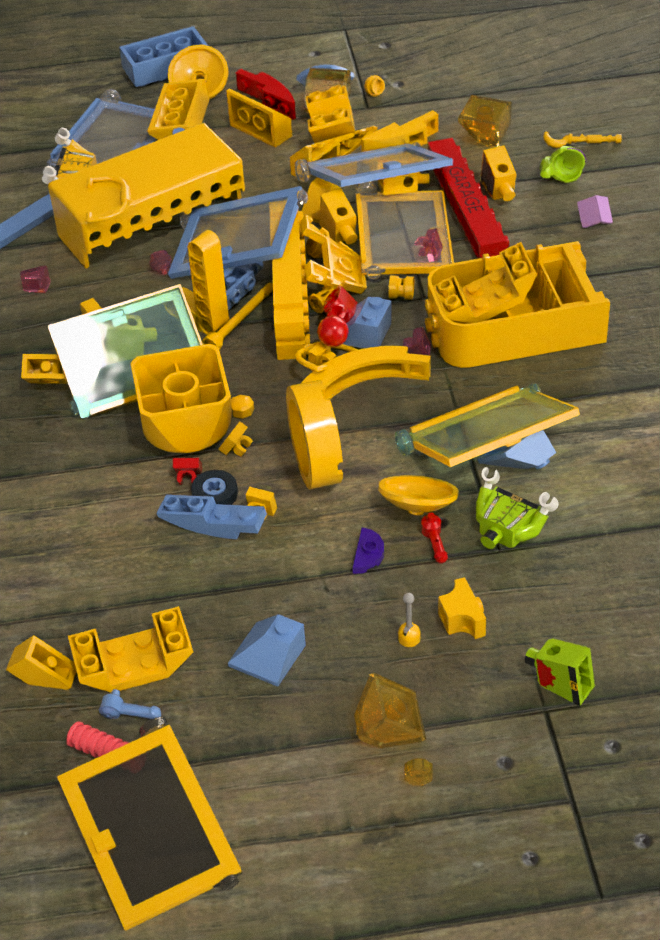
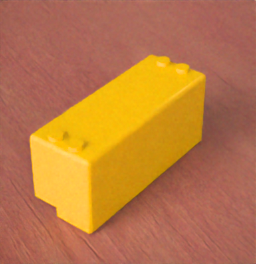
(156, 177)

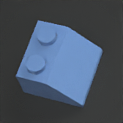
(369, 323)

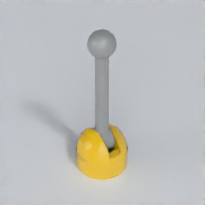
(412, 631)

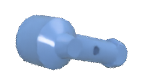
(113, 705)

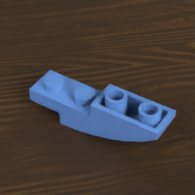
(206, 517)

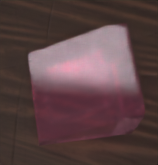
(35, 279)

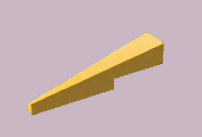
(331, 148)

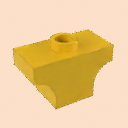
(462, 610)

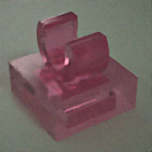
(431, 243)
(419, 343)

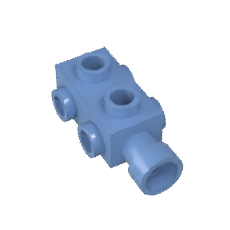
(240, 281)

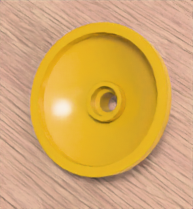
(197, 63)
(418, 493)

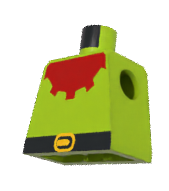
(563, 669)

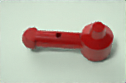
(432, 528)

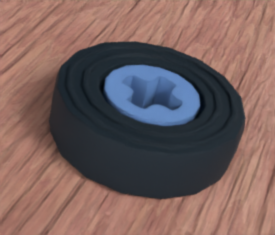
(215, 480)

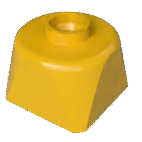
(183, 398)

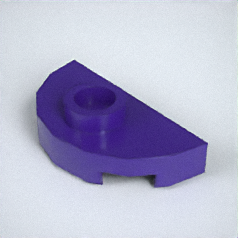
(369, 551)

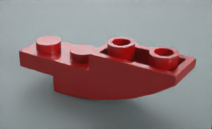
(268, 90)

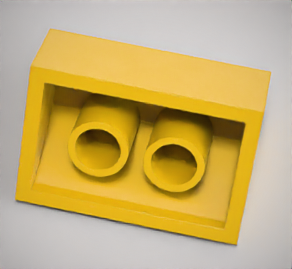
(258, 119)

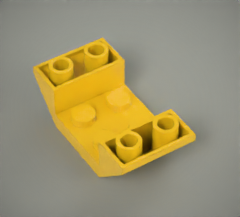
(329, 113)
(491, 293)
(133, 657)

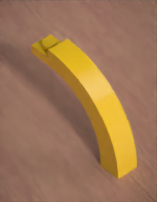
(371, 364)

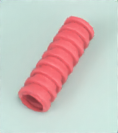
(91, 740)

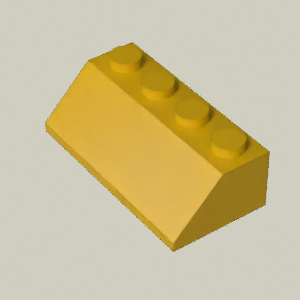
(179, 106)

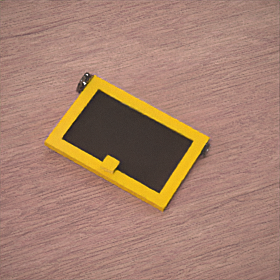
(149, 826)

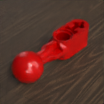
(339, 309)

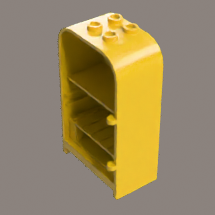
(554, 317)

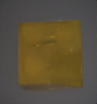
(486, 119)

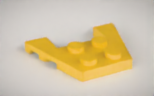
(340, 262)

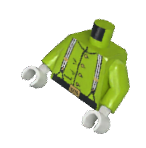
(507, 517)

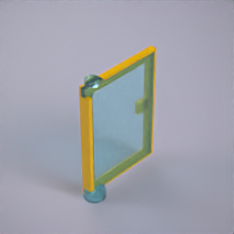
(101, 345)
(485, 425)

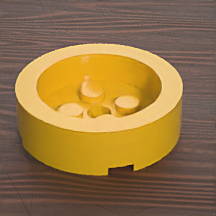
(314, 434)

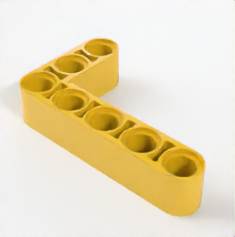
(209, 296)

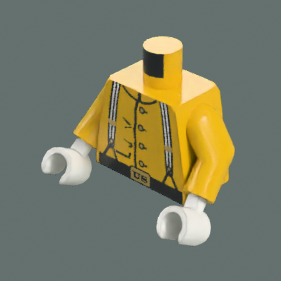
(71, 159)

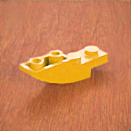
(410, 132)

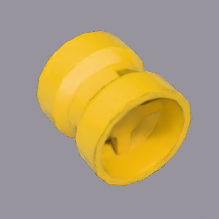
(401, 287)

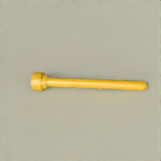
(216, 338)

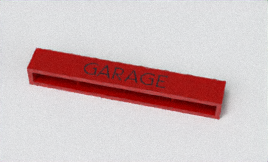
(468, 201)

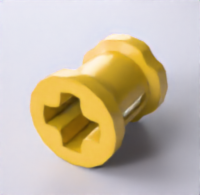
(318, 300)

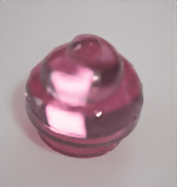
(160, 261)

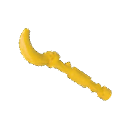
(589, 139)

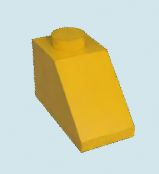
(316, 188)
(41, 665)

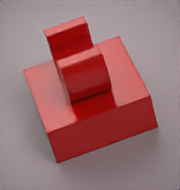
(187, 466)

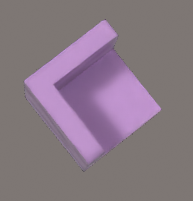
(594, 211)

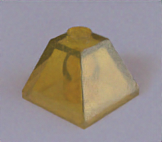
(388, 714)

